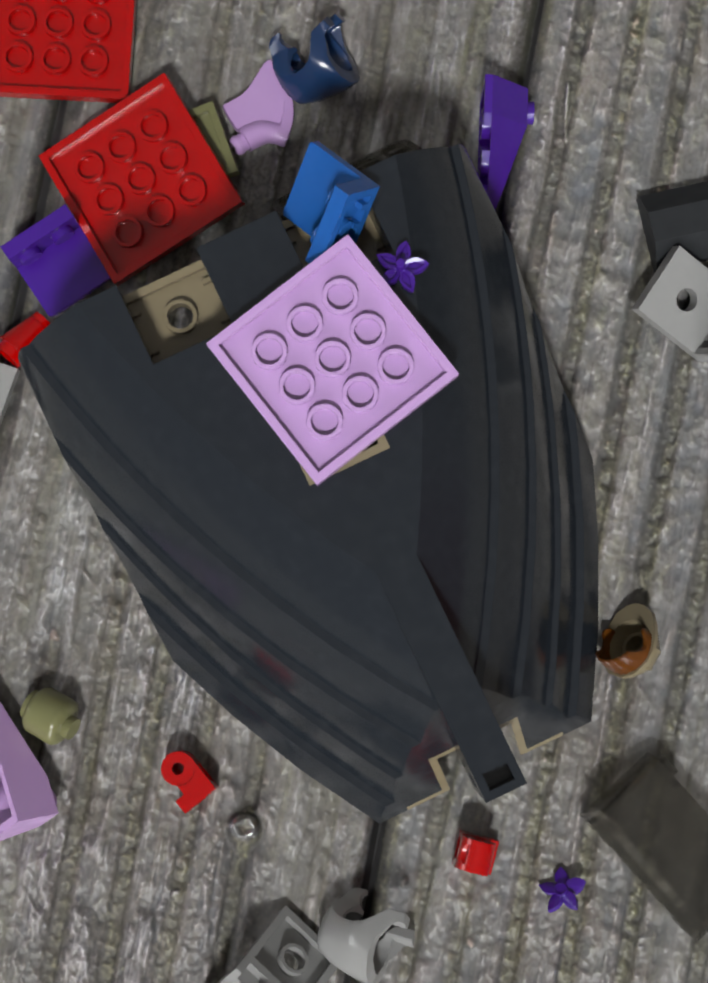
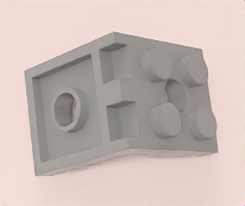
(659, 302)
(266, 960)

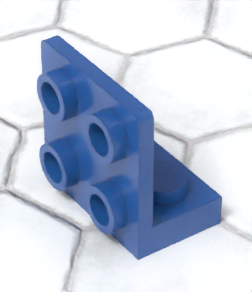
(329, 199)

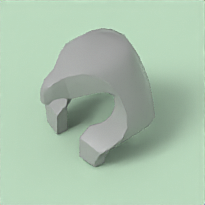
(354, 943)

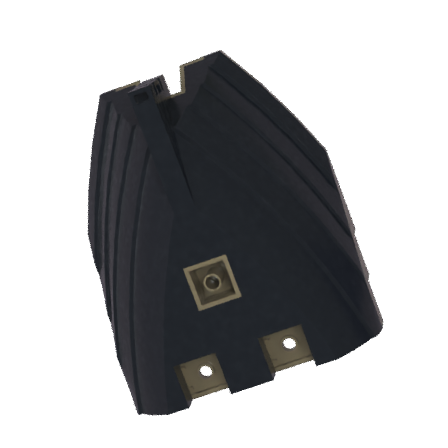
(416, 585)

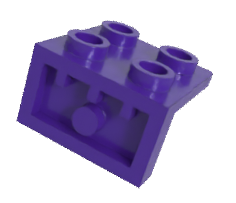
(56, 261)

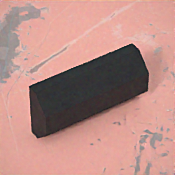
(676, 219)

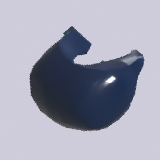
(328, 69)

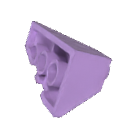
(24, 786)

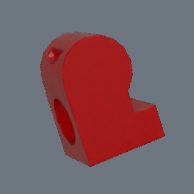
(189, 775)
(475, 853)

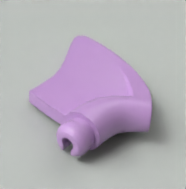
(260, 113)

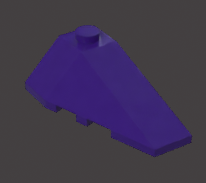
(502, 125)

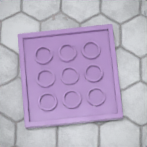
(332, 359)

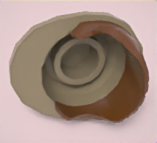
(630, 642)

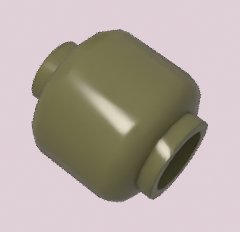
(50, 715)

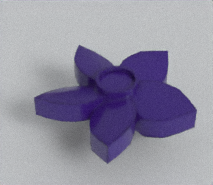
(402, 267)
(563, 890)

